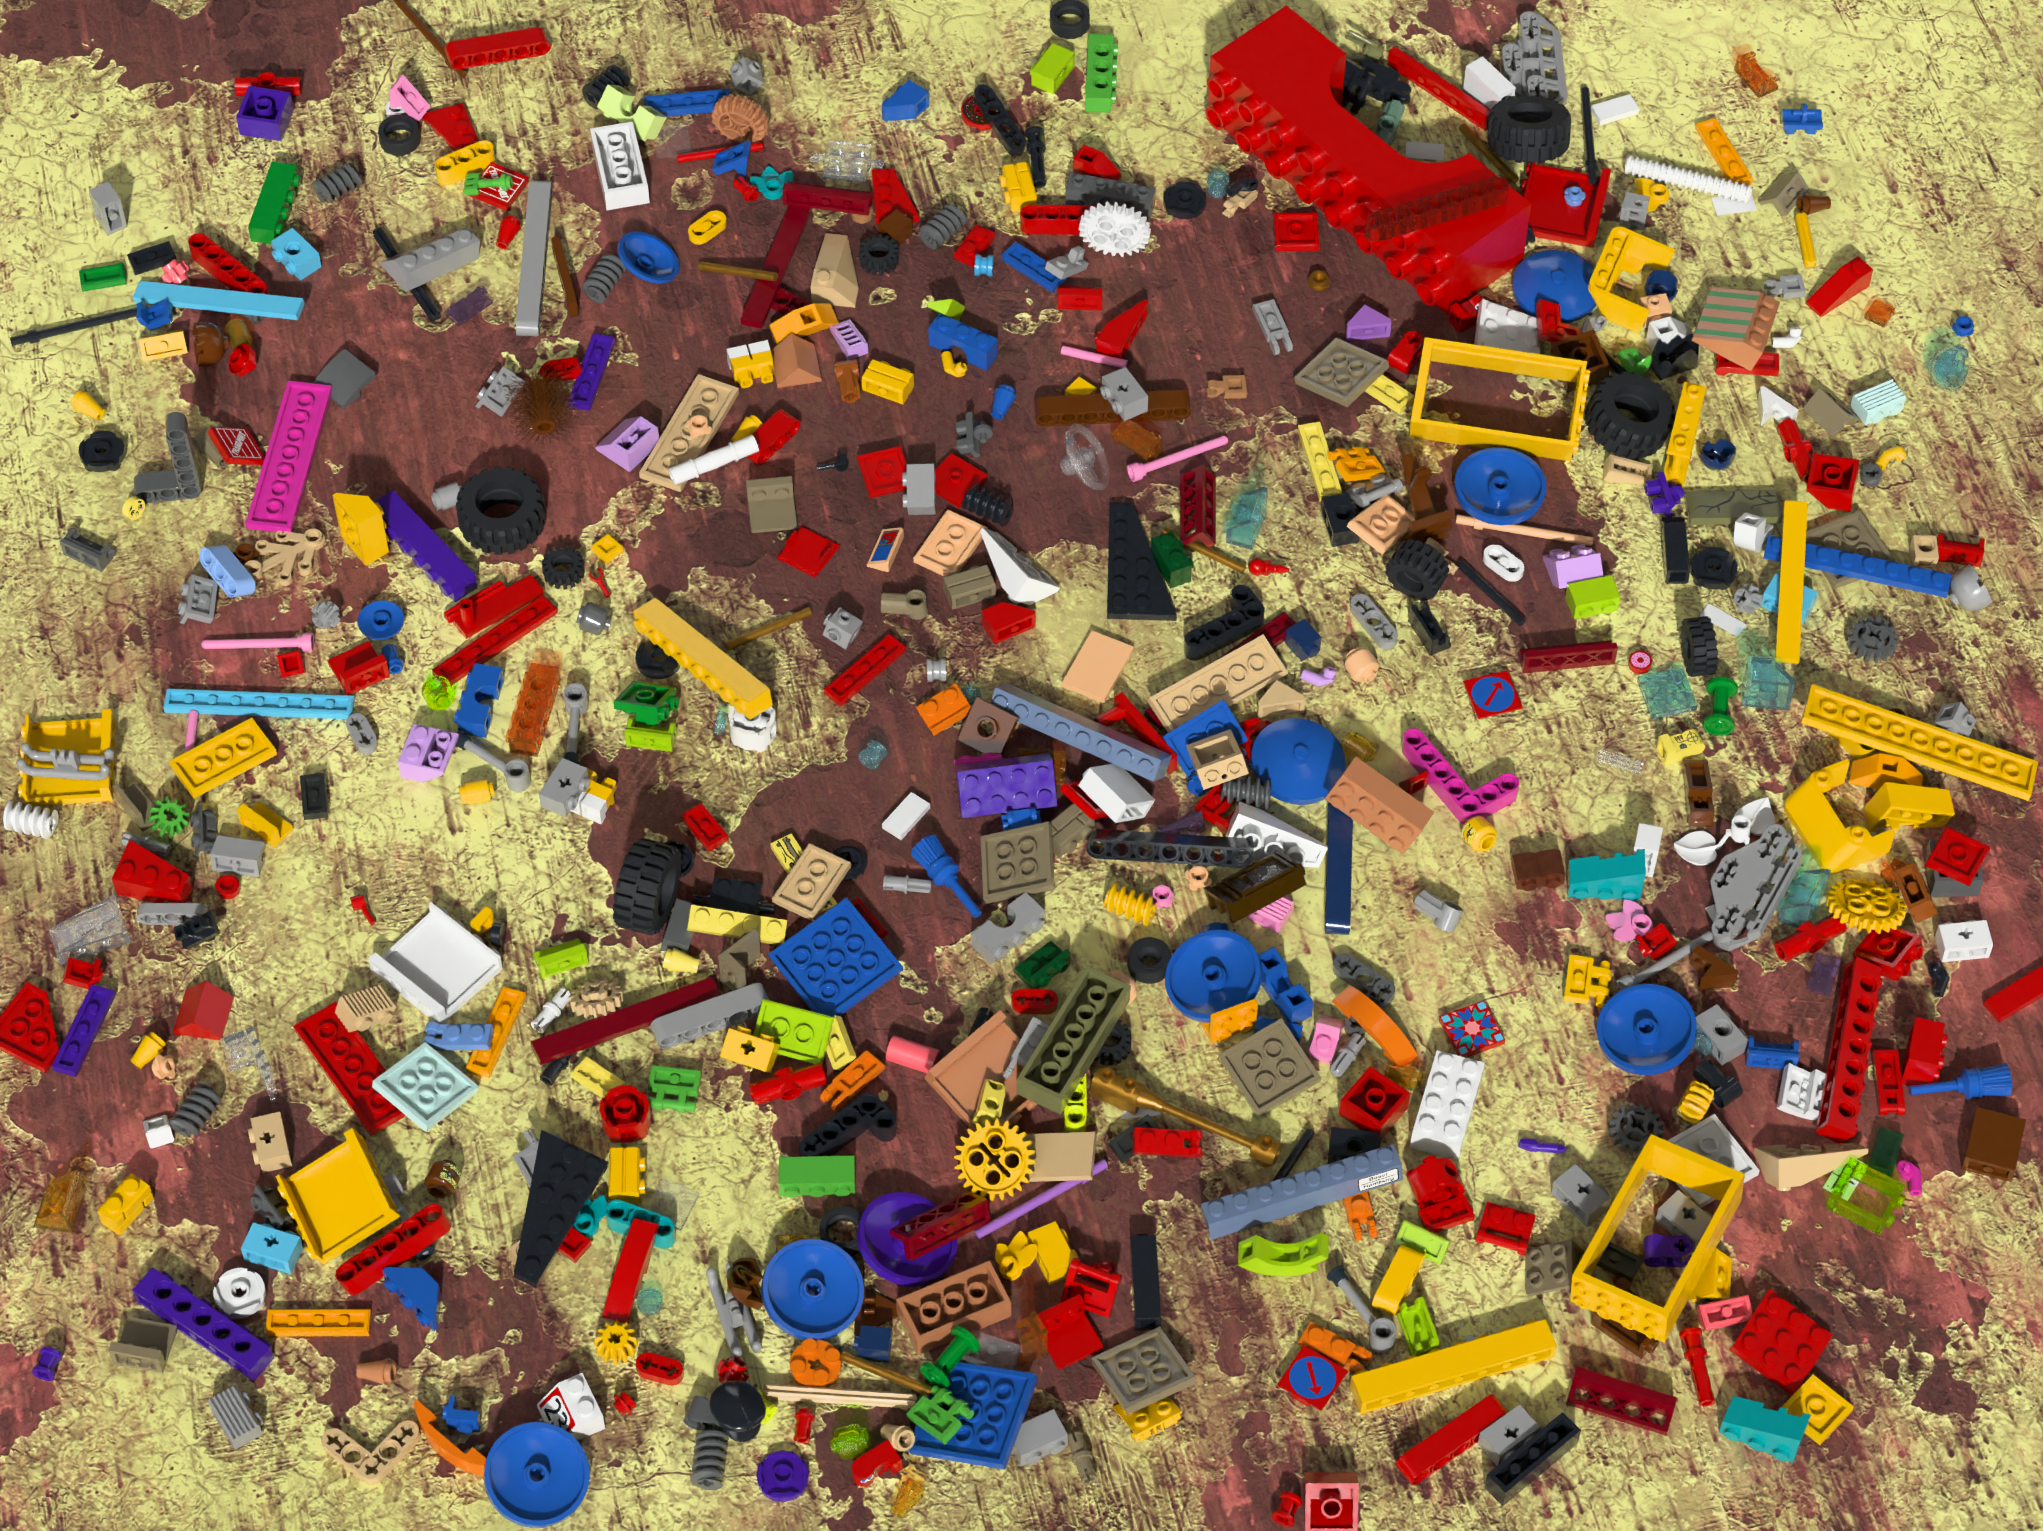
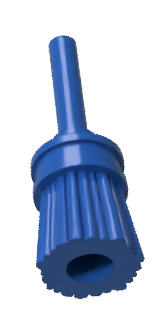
(942, 869)
(1972, 1083)

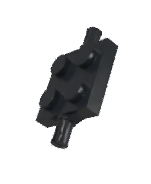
(735, 896)

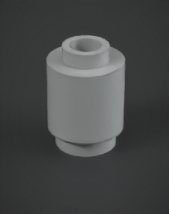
(445, 496)

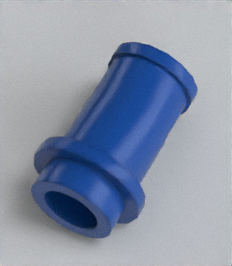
(394, 663)

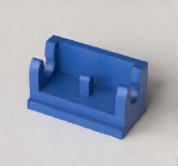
(1771, 1054)

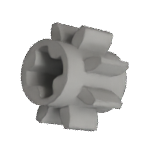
(1748, 598)
(325, 615)

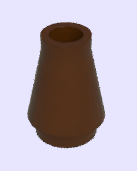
(1812, 203)

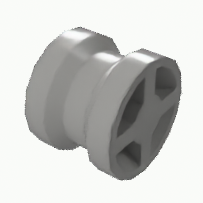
(936, 670)

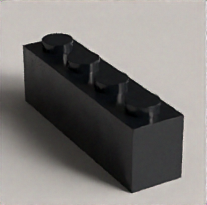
(1532, 1459)

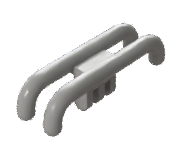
(66, 764)
(732, 1315)

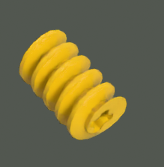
(1130, 905)

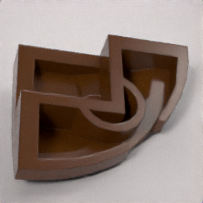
(743, 1281)

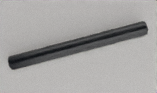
(419, 292)

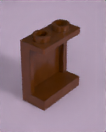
(1994, 1144)
(1632, 1340)

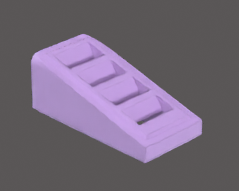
(852, 351)

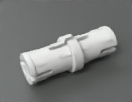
(551, 1010)

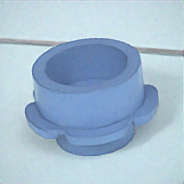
(1574, 196)

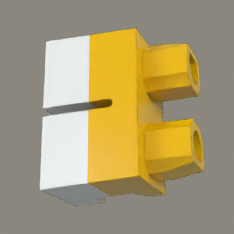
(751, 364)
(596, 799)

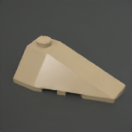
(834, 273)
(1795, 1167)

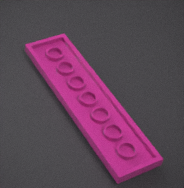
(289, 457)

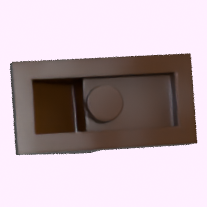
(1717, 972)

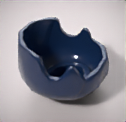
(1661, 282)
(1717, 455)

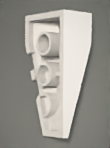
(1015, 571)
(1272, 834)

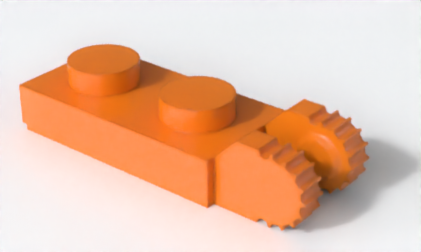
(853, 1079)
(1359, 1211)
(1334, 1347)

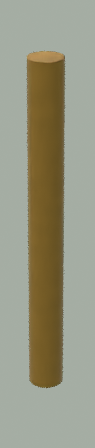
(1488, 153)
(737, 271)
(1210, 553)
(769, 628)
(886, 1373)

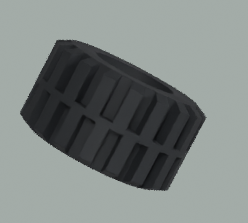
(1417, 569)

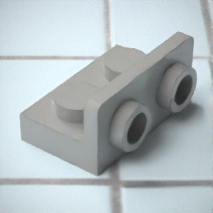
(494, 395)
(198, 599)

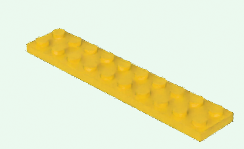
(1919, 742)

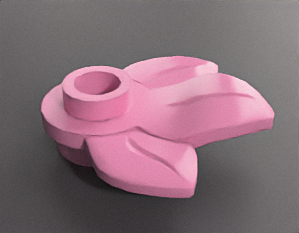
(1627, 921)

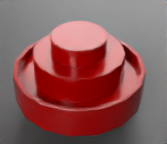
(242, 360)

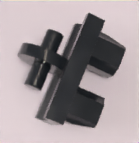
(198, 930)

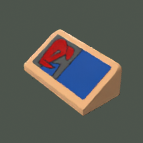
(886, 549)

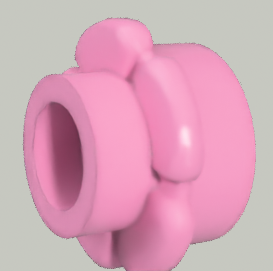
(1162, 891)

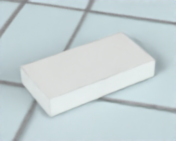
(1614, 109)
(906, 816)

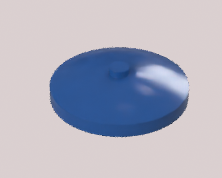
(1557, 278)
(1500, 486)
(1298, 760)
(1212, 974)
(1646, 1029)
(812, 1289)
(536, 1475)

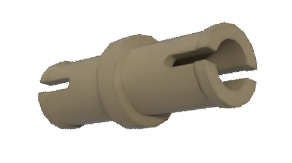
(1082, 1458)

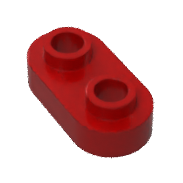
(567, 366)

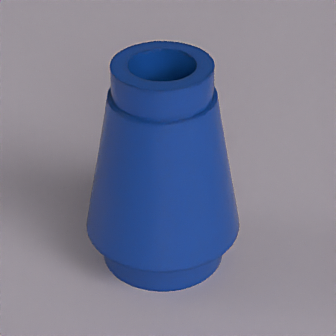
(1002, 400)

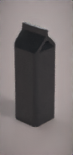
(1675, 550)

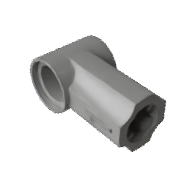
(1444, 913)

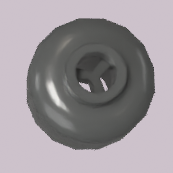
(593, 618)

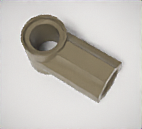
(204, 444)
(912, 604)

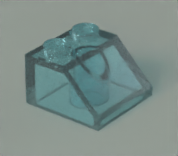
(1247, 518)
(1766, 684)
(1803, 897)

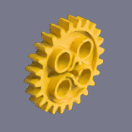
(1866, 905)
(978, 1175)

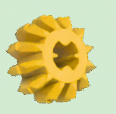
(1695, 1102)
(611, 1334)

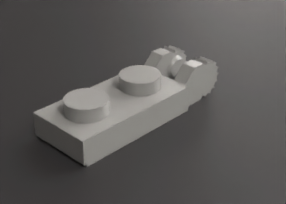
(1272, 325)
(1027, 1044)

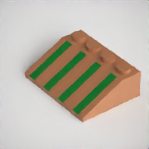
(1736, 324)

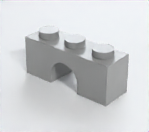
(995, 942)

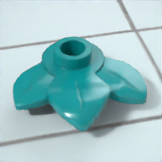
(771, 183)
(591, 1214)

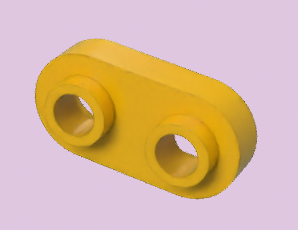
(704, 228)

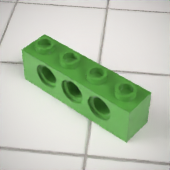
(1100, 73)

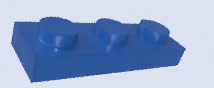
(1031, 266)

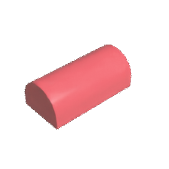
(912, 1054)
(1724, 1313)

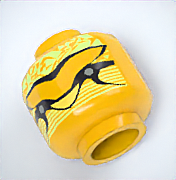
(1479, 834)

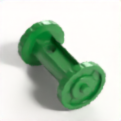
(1721, 689)
(949, 1358)

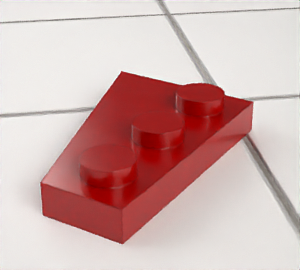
(452, 125)
(890, 195)

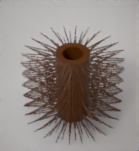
(541, 406)

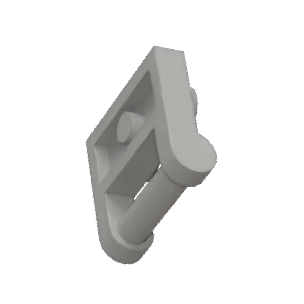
(1373, 489)

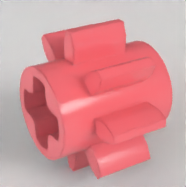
(174, 272)

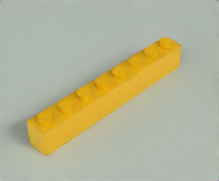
(702, 658)
(1452, 1366)

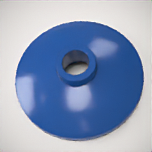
(380, 613)

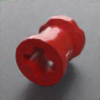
(1287, 1508)

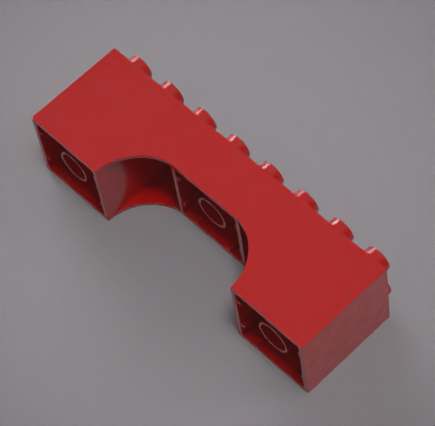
(1283, 102)

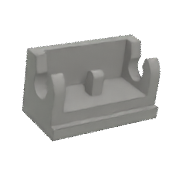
(1634, 211)
(237, 856)

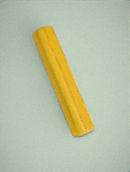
(1805, 239)

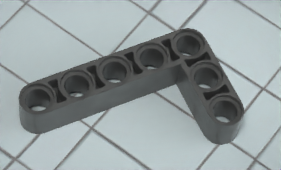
(185, 478)

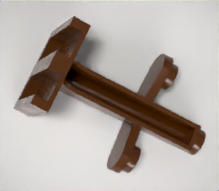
(1427, 522)

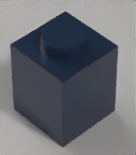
(1303, 640)
(874, 1343)

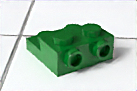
(649, 701)

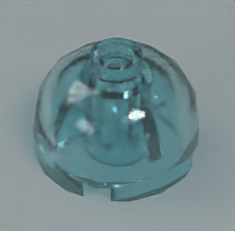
(1948, 367)

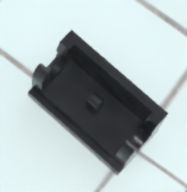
(1428, 629)

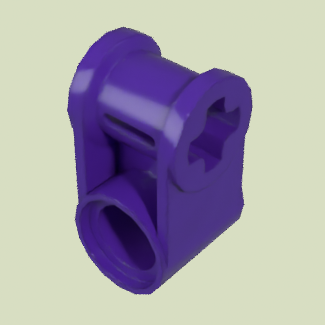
(1664, 1250)

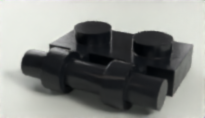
(1353, 78)

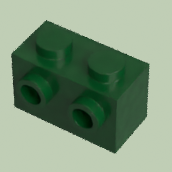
(1171, 559)

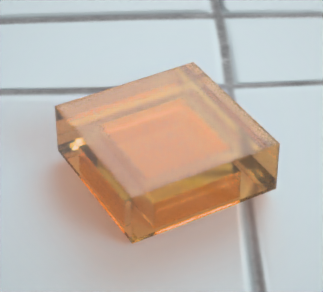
(1879, 313)

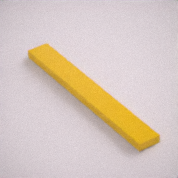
(1791, 582)

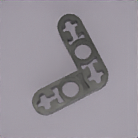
(1370, 989)

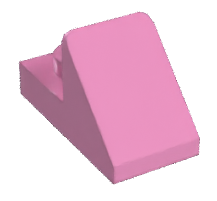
(406, 96)
(1326, 1039)

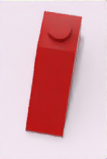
(1841, 287)
(1121, 331)

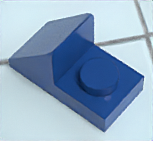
(733, 158)

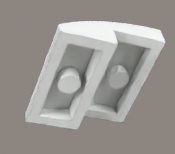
(1801, 1092)

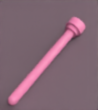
(1138, 470)
(303, 642)

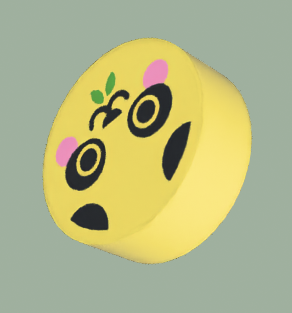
(133, 507)

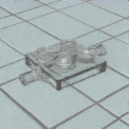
(847, 161)

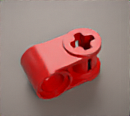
(1406, 352)

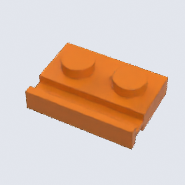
(944, 709)

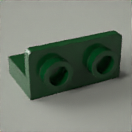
(1043, 965)

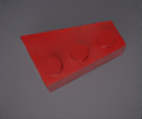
(150, 878)

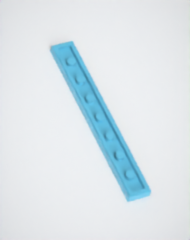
(219, 300)
(259, 703)

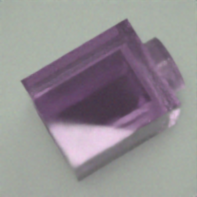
(1823, 974)

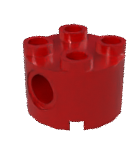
(625, 1114)
(1435, 1181)

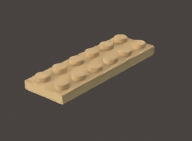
(675, 445)
(1228, 678)

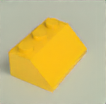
(361, 526)

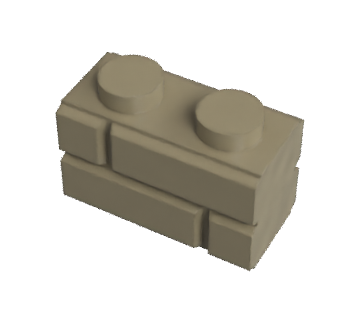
(969, 586)
(1070, 829)

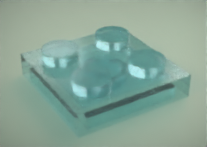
(1667, 693)

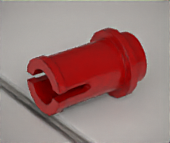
(749, 192)
(803, 1425)

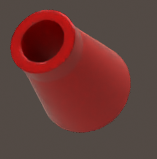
(508, 230)

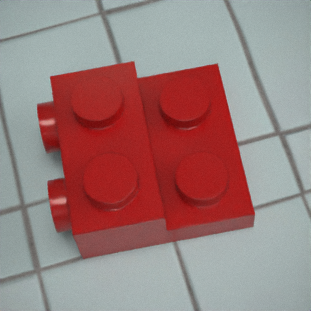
(1891, 951)

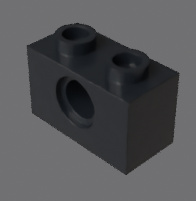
(1337, 513)
(1348, 1139)

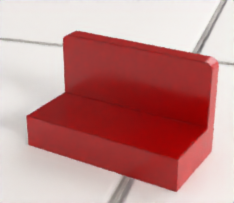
(1080, 298)

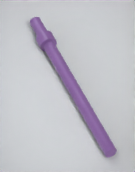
(1034, 1202)

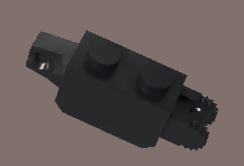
(1386, 83)

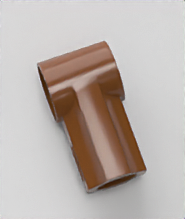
(847, 376)

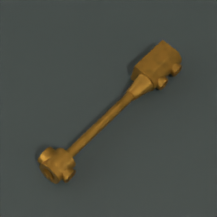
(1131, 1095)

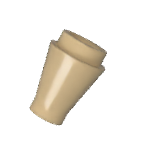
(899, 1436)

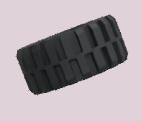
(1529, 129)
(1620, 433)
(506, 533)
(647, 886)

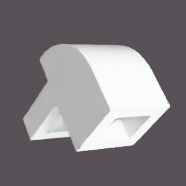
(1751, 532)

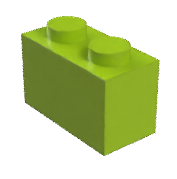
(1052, 68)
(1592, 597)

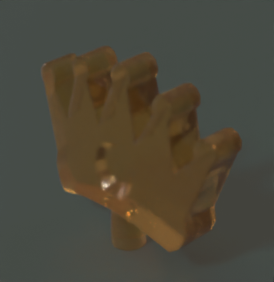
(1887, 873)

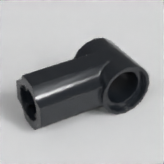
(1725, 1089)

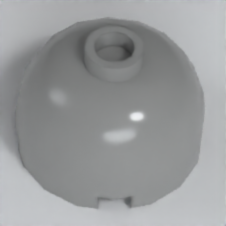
(1968, 590)

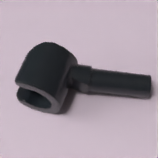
(840, 465)

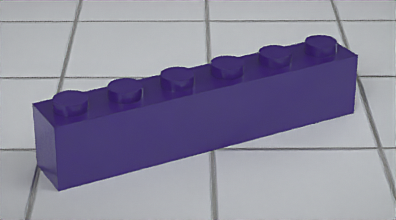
(426, 548)

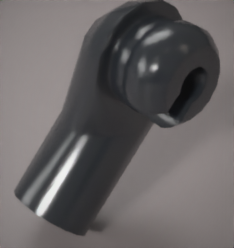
(1940, 977)

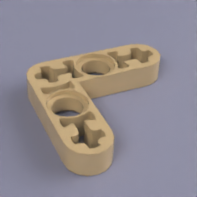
(367, 1459)

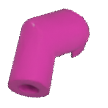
(1912, 1175)

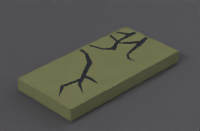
(1729, 506)

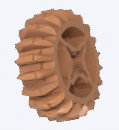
(740, 119)

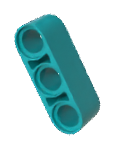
(629, 1212)

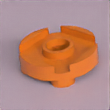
(815, 1350)

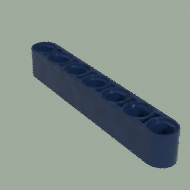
(1338, 872)

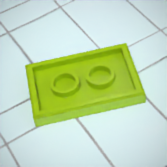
(798, 1031)

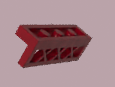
(827, 198)
(1204, 504)
(1568, 656)
(942, 1224)
(1622, 1392)

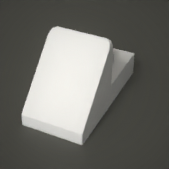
(1774, 406)

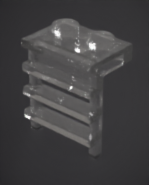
(244, 1049)

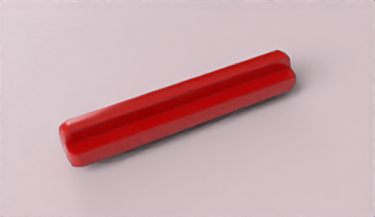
(476, 599)

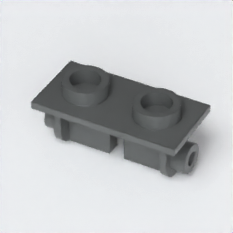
(203, 822)
(265, 1203)

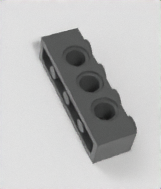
(1090, 190)

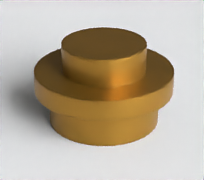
(1318, 281)

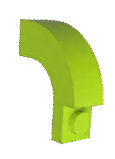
(1283, 1259)

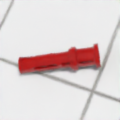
(1696, 1355)

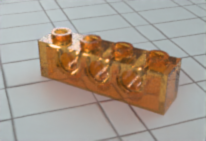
(529, 740)

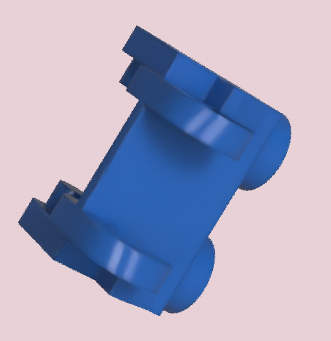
(1020, 818)

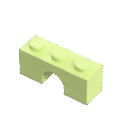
(617, 104)

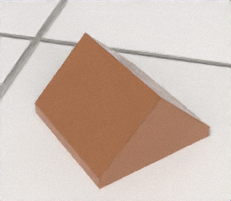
(795, 362)

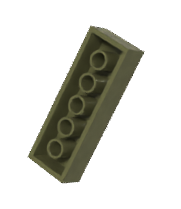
(1073, 1039)

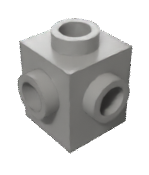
(746, 75)
(842, 627)
(1955, 718)

